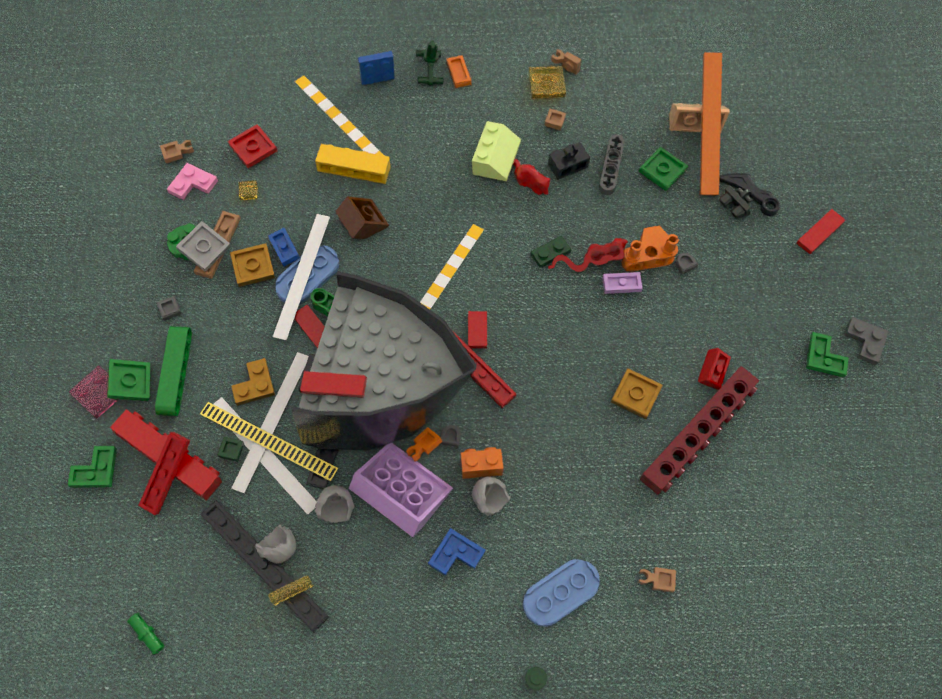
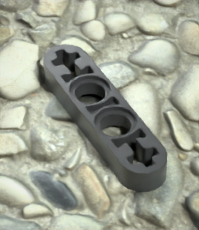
(611, 164)

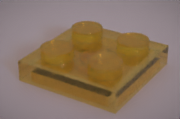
(547, 82)

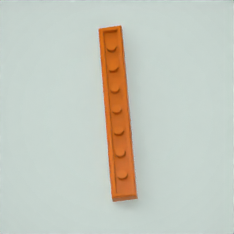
(711, 124)

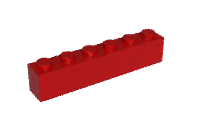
(150, 443)

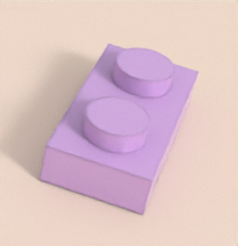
(622, 283)

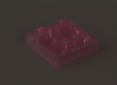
(92, 392)

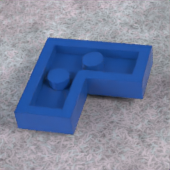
(455, 547)

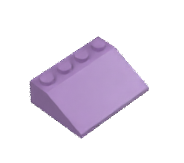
(400, 488)

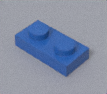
(284, 247)

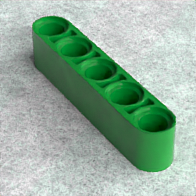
(173, 371)

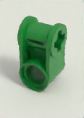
(322, 306)

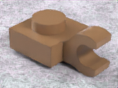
(569, 61)

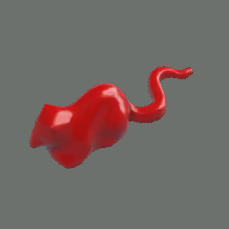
(528, 176)
(596, 254)

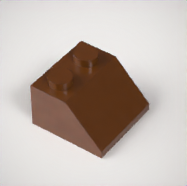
(361, 217)

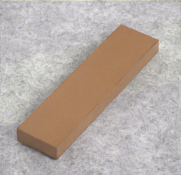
(225, 228)

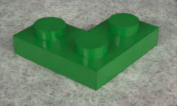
(822, 360)
(98, 473)

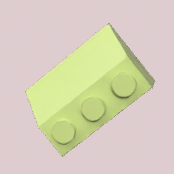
(495, 152)

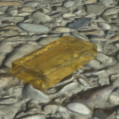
(290, 590)

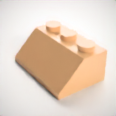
(689, 117)

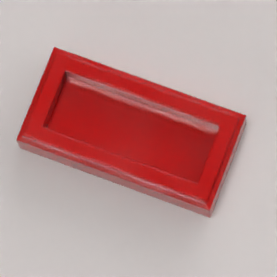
(477, 329)

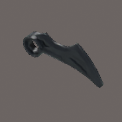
(744, 181)

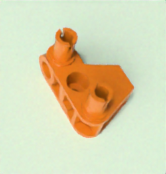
(652, 251)

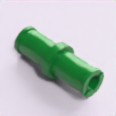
(145, 633)

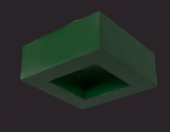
(230, 449)

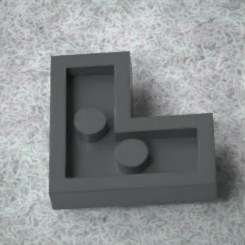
(872, 338)

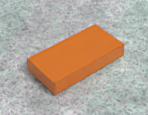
(458, 71)

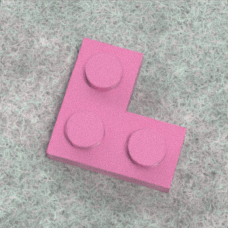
(191, 177)

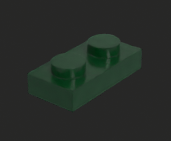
(546, 253)

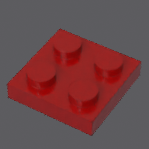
(252, 146)

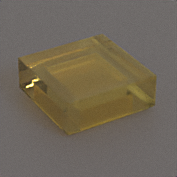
(248, 190)

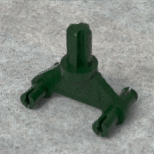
(430, 56)

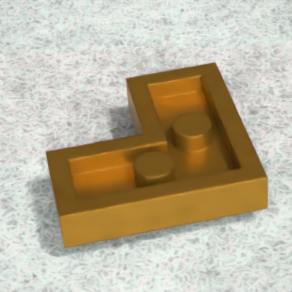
(258, 387)

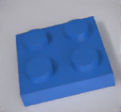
(376, 68)

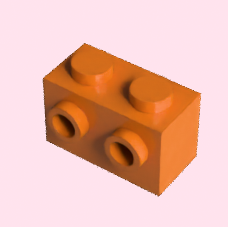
(481, 463)

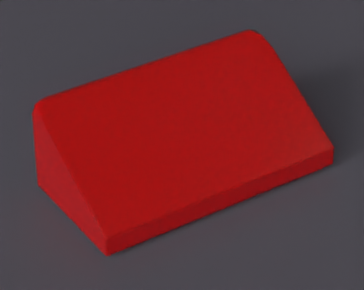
(714, 368)

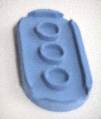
(323, 269)
(561, 592)

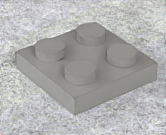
(203, 246)

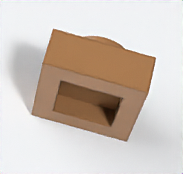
(555, 119)

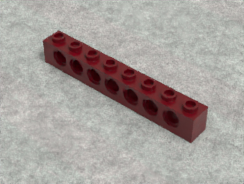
(740, 380)

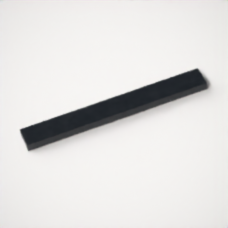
(268, 571)

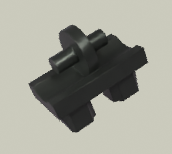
(741, 207)

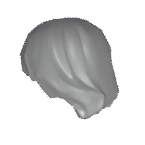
(490, 495)
(334, 504)
(278, 545)

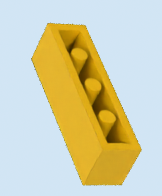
(353, 163)

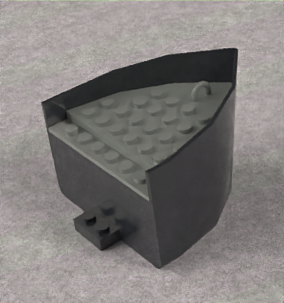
(408, 360)

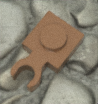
(174, 151)
(662, 579)

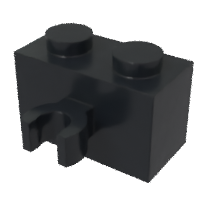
(568, 160)

